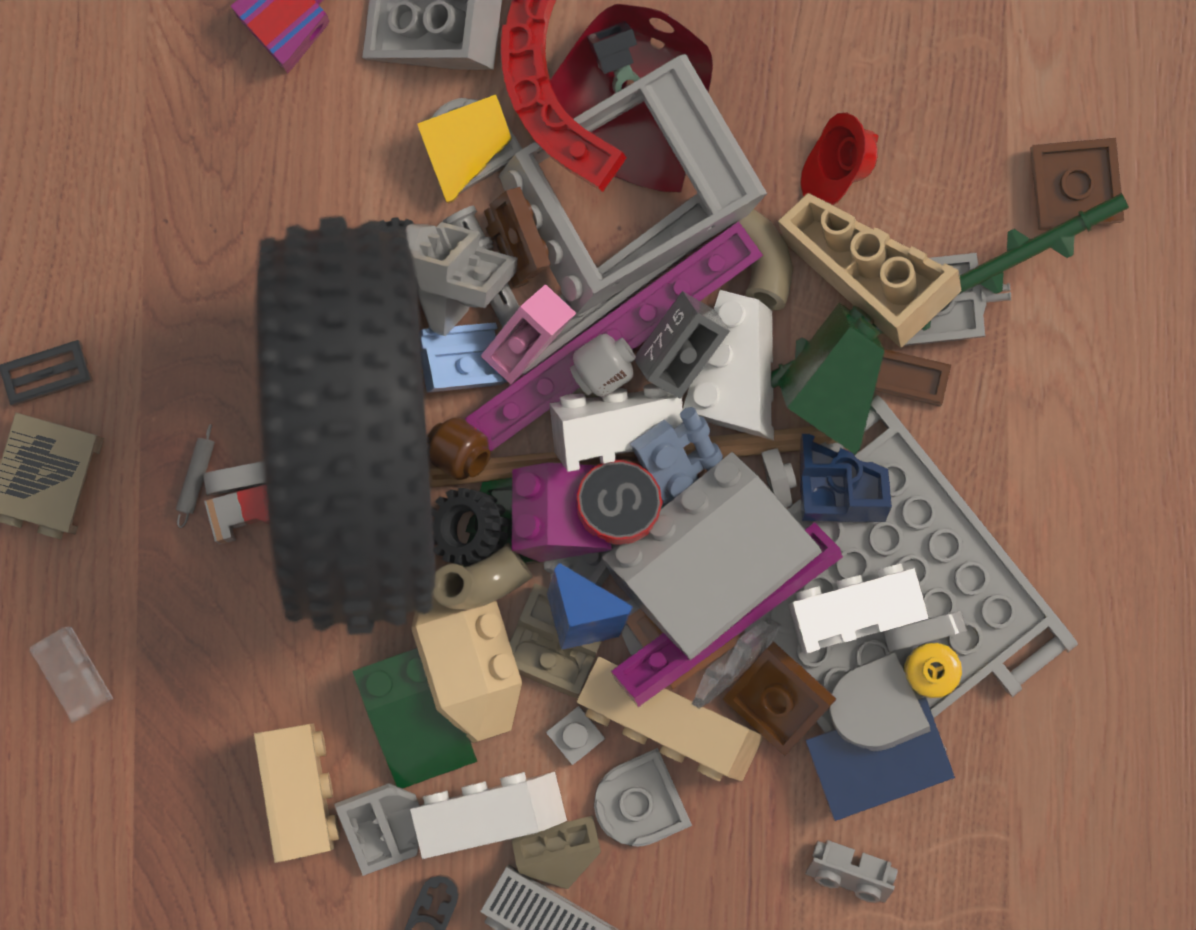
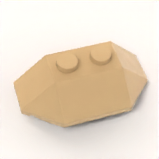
(469, 667)

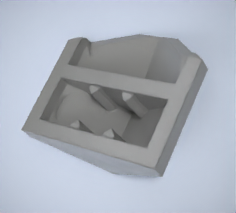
(380, 826)

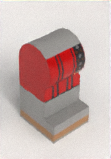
(236, 511)

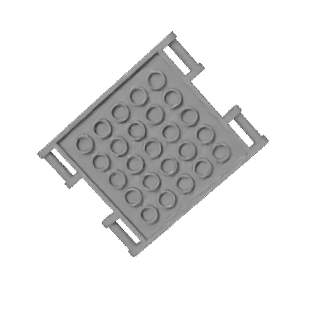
(955, 568)

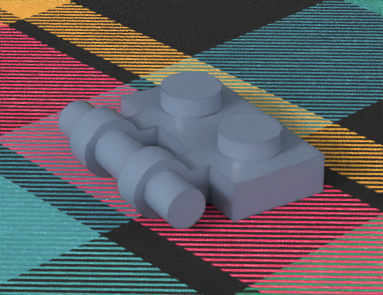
(663, 454)

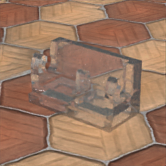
(71, 673)

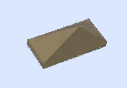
(558, 852)

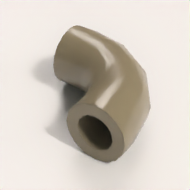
(774, 270)
(482, 582)

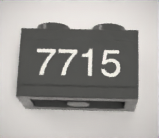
(681, 345)

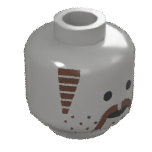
(603, 365)

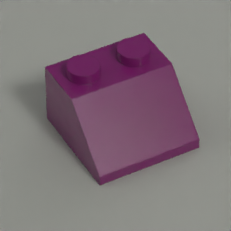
(546, 513)

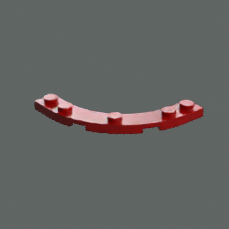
(538, 106)

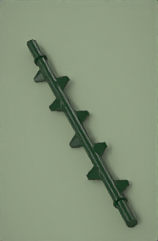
(1019, 249)

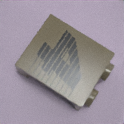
(44, 474)

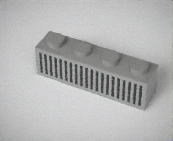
(528, 905)

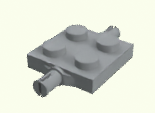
(964, 314)

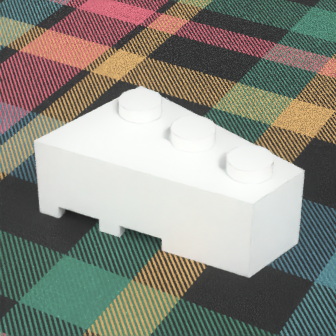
(736, 380)
(608, 423)
(857, 608)
(487, 814)

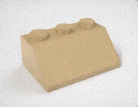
(296, 791)

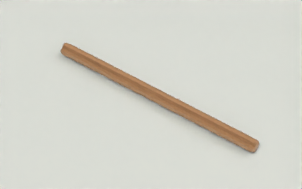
(740, 444)

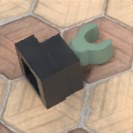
(613, 52)

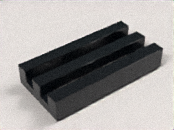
(79, 362)

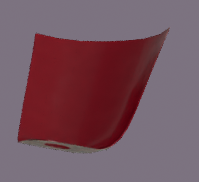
(583, 85)

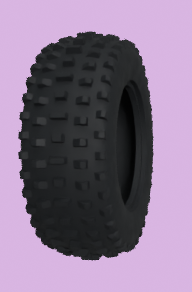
(344, 425)

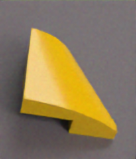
(464, 143)

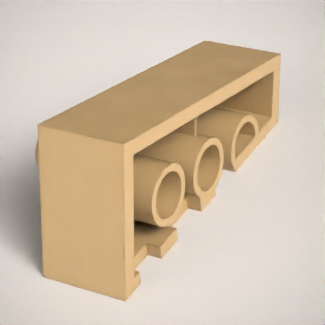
(869, 268)
(672, 721)

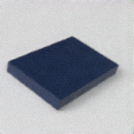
(863, 778)

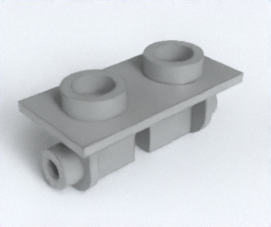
(869, 880)

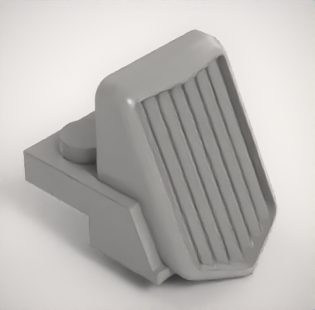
(454, 272)

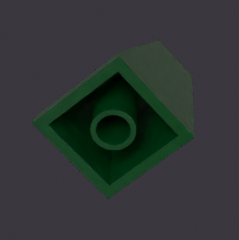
(836, 376)

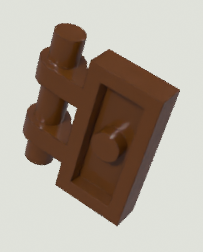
(516, 235)

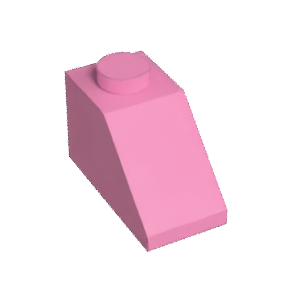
(528, 334)

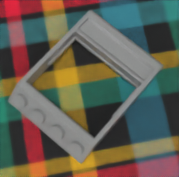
(704, 151)

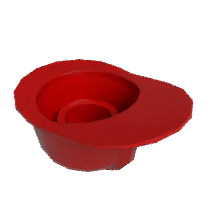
(839, 158)

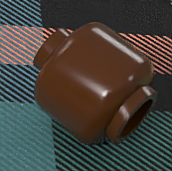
(458, 448)

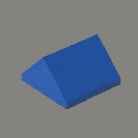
(584, 610)

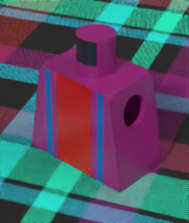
(283, 26)

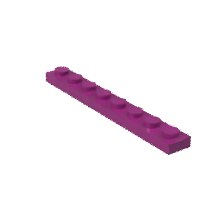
(632, 321)

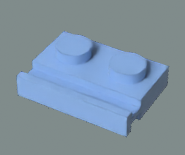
(456, 359)

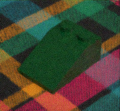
(408, 727)

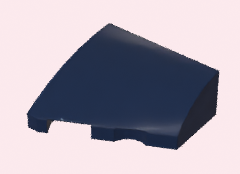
(841, 486)

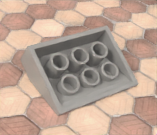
(433, 33)
(712, 556)

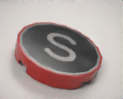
(619, 502)

